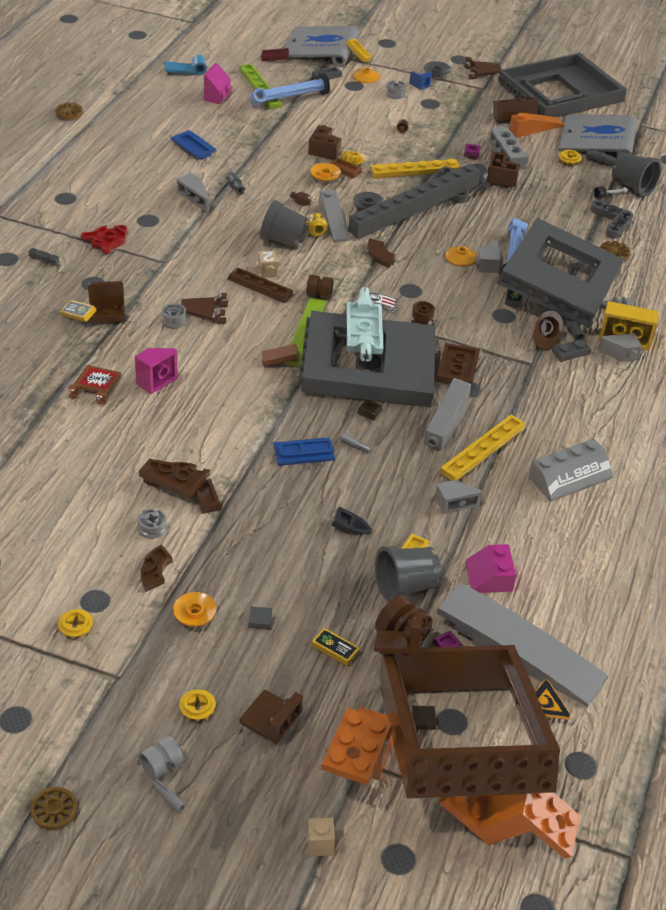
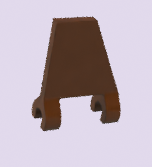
(481, 68)
(206, 307)

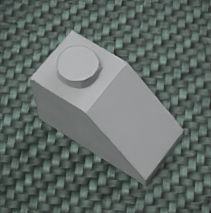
(489, 258)
(621, 347)
(456, 496)

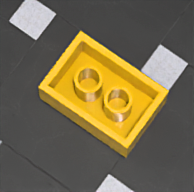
(629, 319)

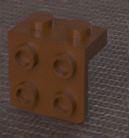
(108, 301)

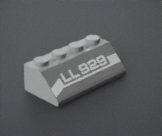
(571, 470)

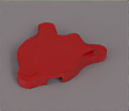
(106, 238)

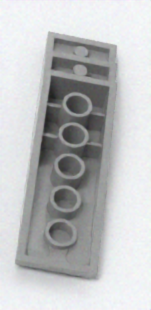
(540, 653)

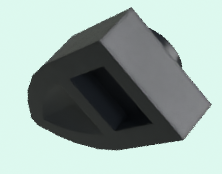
(349, 522)

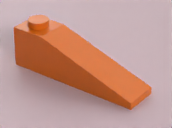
(526, 124)

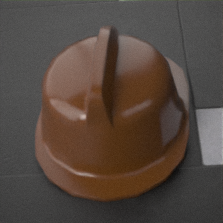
(547, 330)

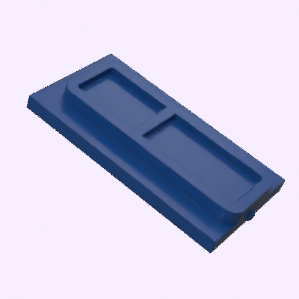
(193, 144)
(303, 451)

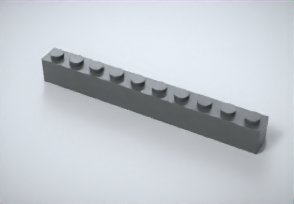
(413, 201)

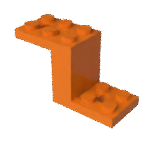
(360, 746)
(510, 815)

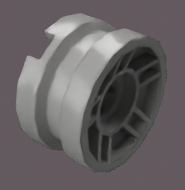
(395, 90)
(173, 315)
(151, 523)

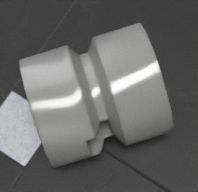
(158, 759)

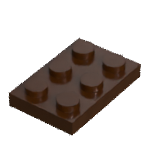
(458, 363)

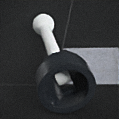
(600, 192)

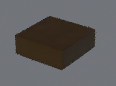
(369, 409)
(424, 717)

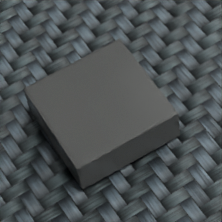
(260, 617)

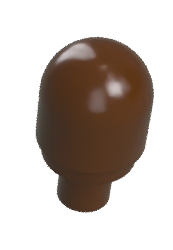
(402, 125)
(301, 198)

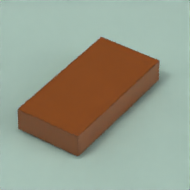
(347, 169)
(279, 355)

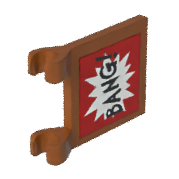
(95, 380)

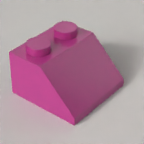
(216, 84)
(155, 368)
(491, 569)

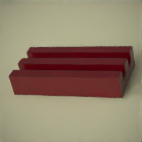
(275, 54)

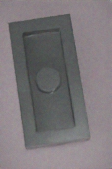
(571, 350)

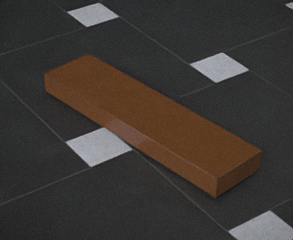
(260, 285)

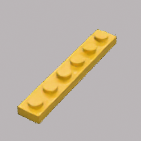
(411, 168)
(482, 448)

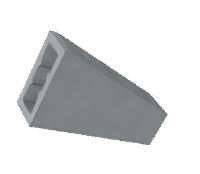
(448, 414)

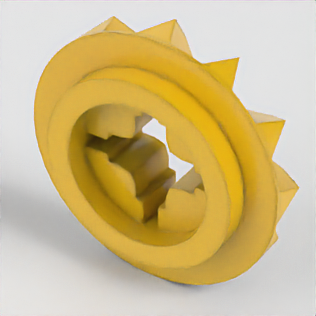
(353, 157)
(570, 157)
(69, 618)
(188, 701)

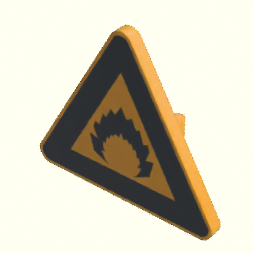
(551, 702)

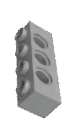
(505, 142)

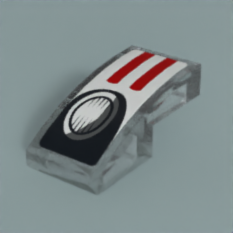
(388, 303)

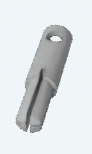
(355, 442)
(169, 796)

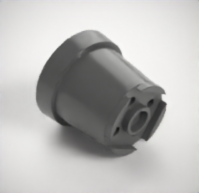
(637, 173)
(283, 225)
(406, 570)

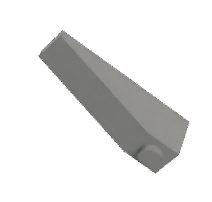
(332, 212)

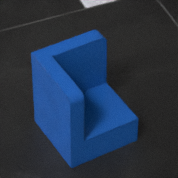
(420, 81)

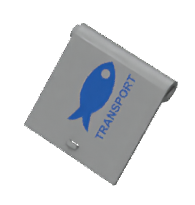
(322, 42)
(599, 133)

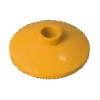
(366, 75)
(325, 171)
(460, 256)
(194, 609)

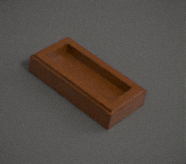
(207, 497)

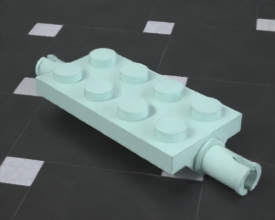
(364, 326)

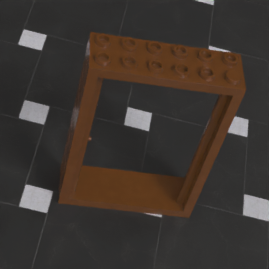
(468, 769)

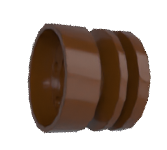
(396, 615)

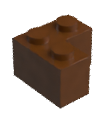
(324, 144)
(502, 172)

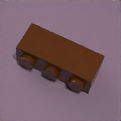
(506, 108)

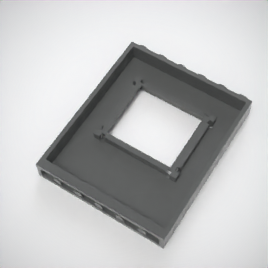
(575, 71)
(554, 287)
(405, 363)

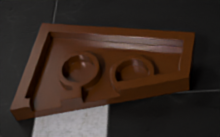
(174, 478)

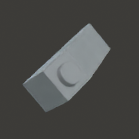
(193, 190)

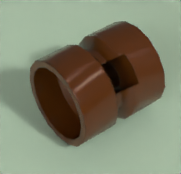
(319, 286)
(423, 313)

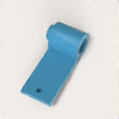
(197, 67)

